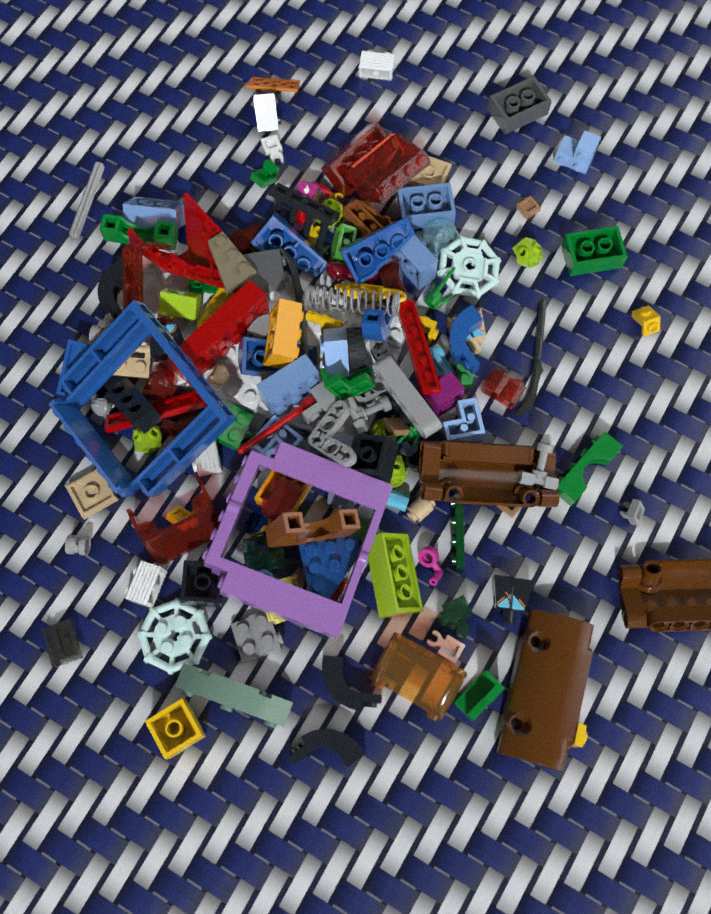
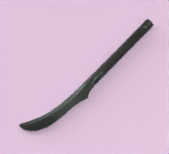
(298, 297)
(537, 366)

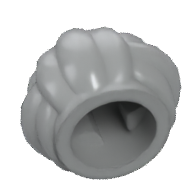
(101, 406)

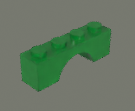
(116, 228)
(601, 452)

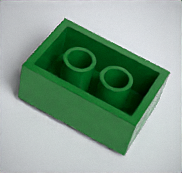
(594, 250)

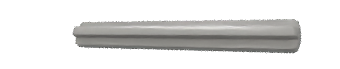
(86, 200)

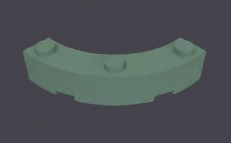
(233, 695)

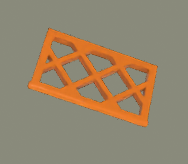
(273, 84)

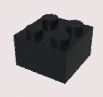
(375, 455)
(200, 586)

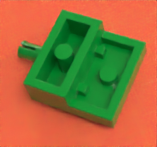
(238, 429)

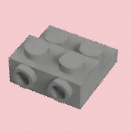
(256, 637)

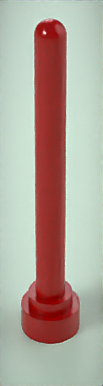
(306, 402)

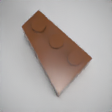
(363, 218)

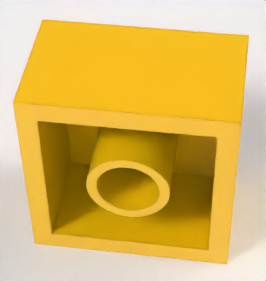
(175, 728)

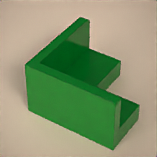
(350, 386)
(479, 695)

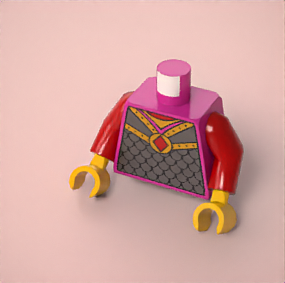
(318, 193)

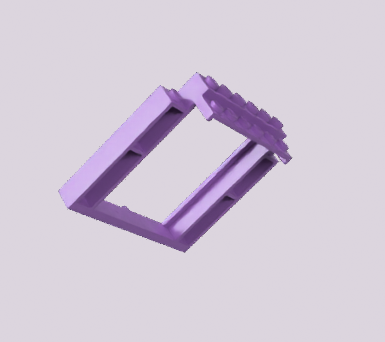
(273, 594)

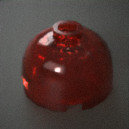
(160, 383)

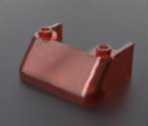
(133, 272)
(183, 535)

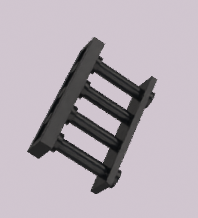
(312, 210)

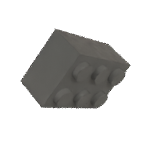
(519, 105)

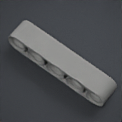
(406, 396)

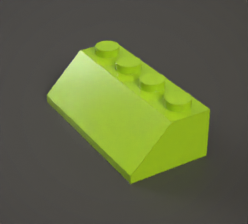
(394, 575)

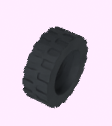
(356, 348)

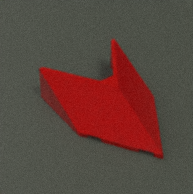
(197, 260)

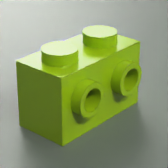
(180, 304)

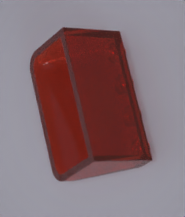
(387, 168)

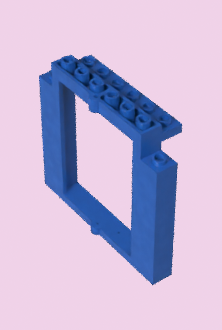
(93, 371)

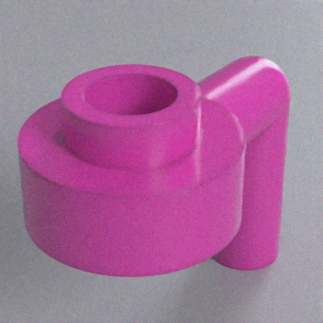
(429, 561)

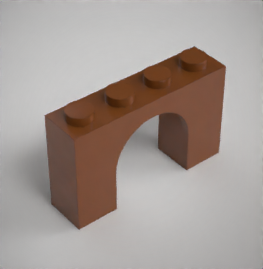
(291, 530)

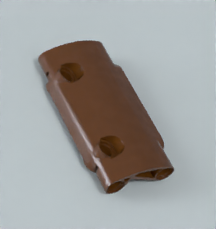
(482, 474)
(666, 595)
(546, 689)

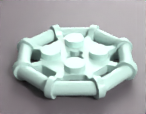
(467, 276)
(162, 636)

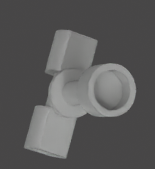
(360, 415)
(538, 475)

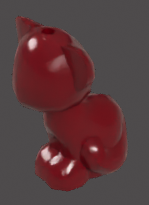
(339, 272)

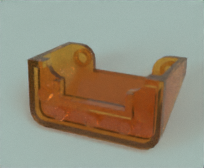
(418, 676)

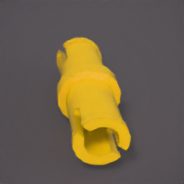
(323, 320)

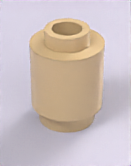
(420, 509)

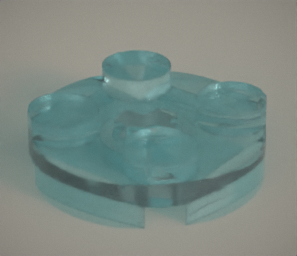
(439, 226)

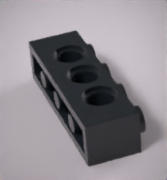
(133, 403)

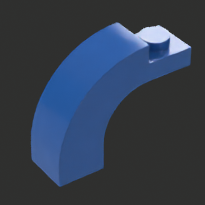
(376, 325)
(462, 327)

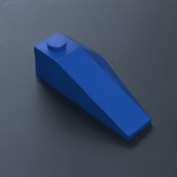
(280, 233)
(375, 249)
(251, 357)

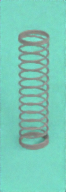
(395, 302)

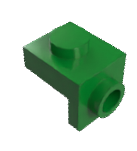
(265, 175)
(464, 376)

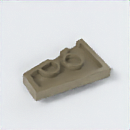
(231, 264)

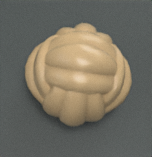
(219, 375)

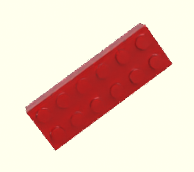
(224, 328)

